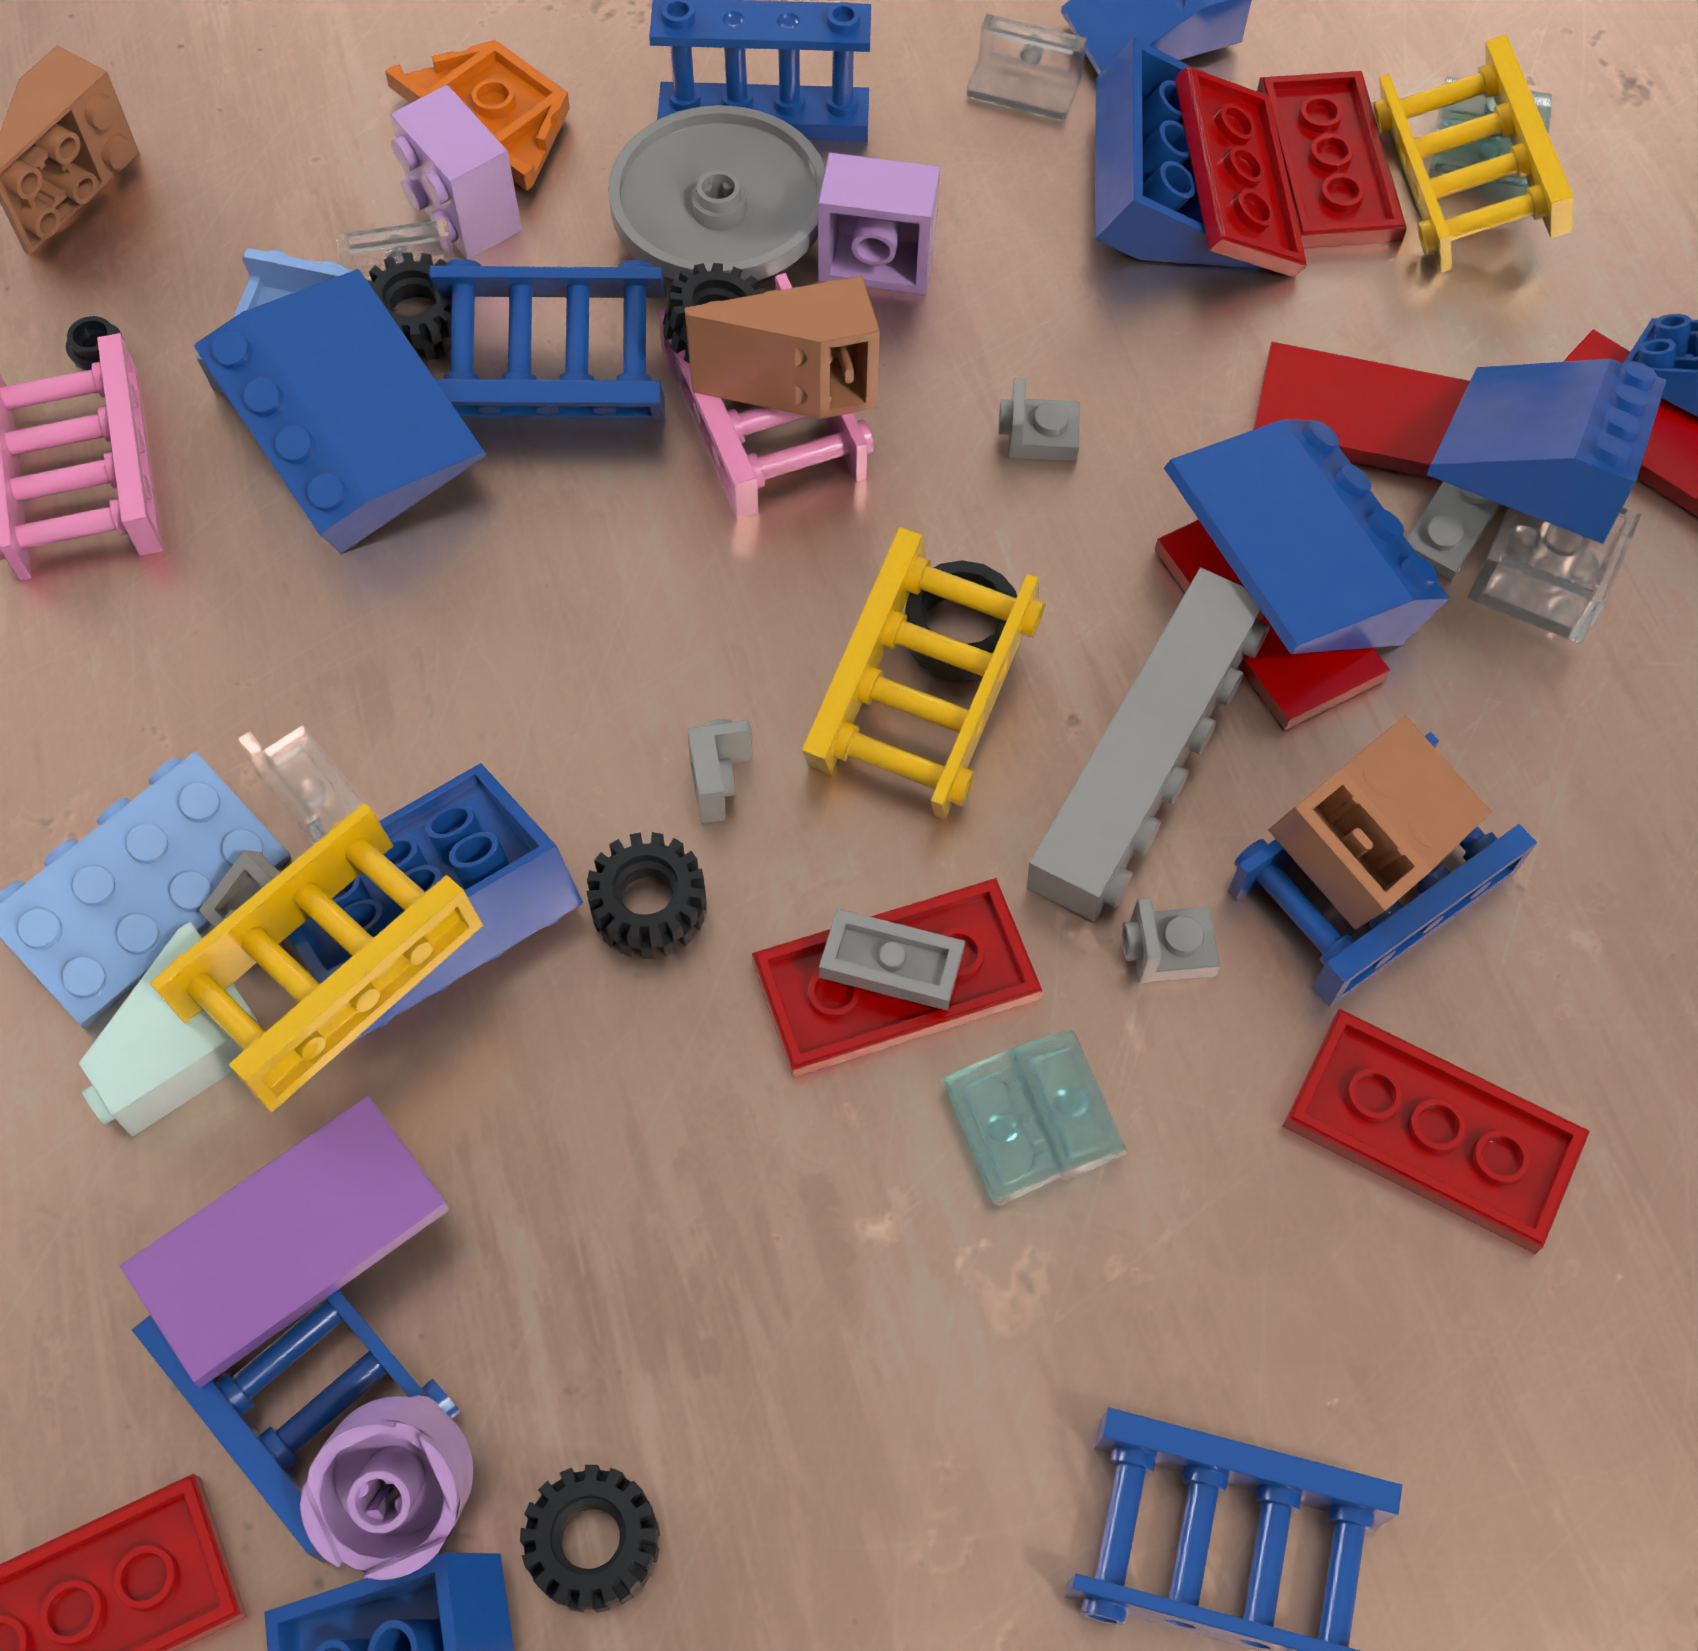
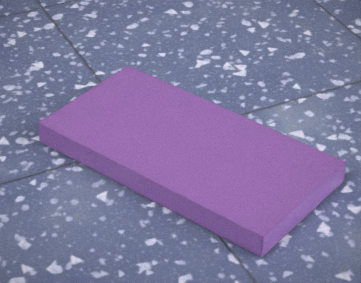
(283, 1240)

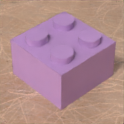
(456, 171)
(878, 222)

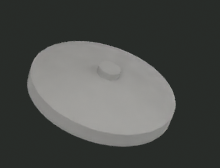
(717, 191)

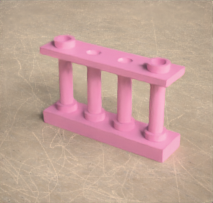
(726, 431)
(124, 468)

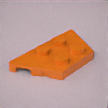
(503, 93)

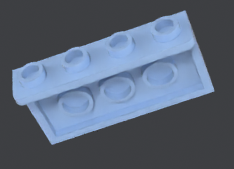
(128, 886)

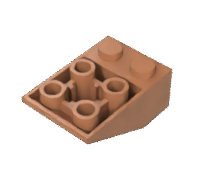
(59, 144)
(789, 349)
(1380, 823)

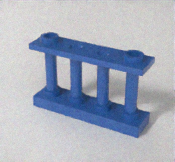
(815, 111)
(576, 392)
(1399, 927)
(269, 1455)
(1280, 1487)

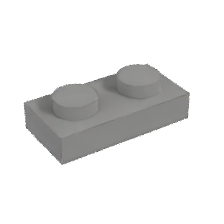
(1451, 528)
(891, 959)

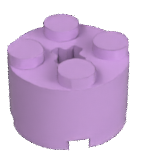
(374, 1525)

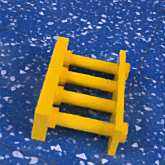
(1529, 157)
(883, 626)
(352, 997)

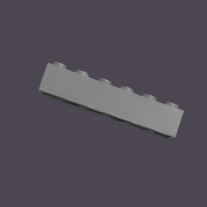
(1146, 747)

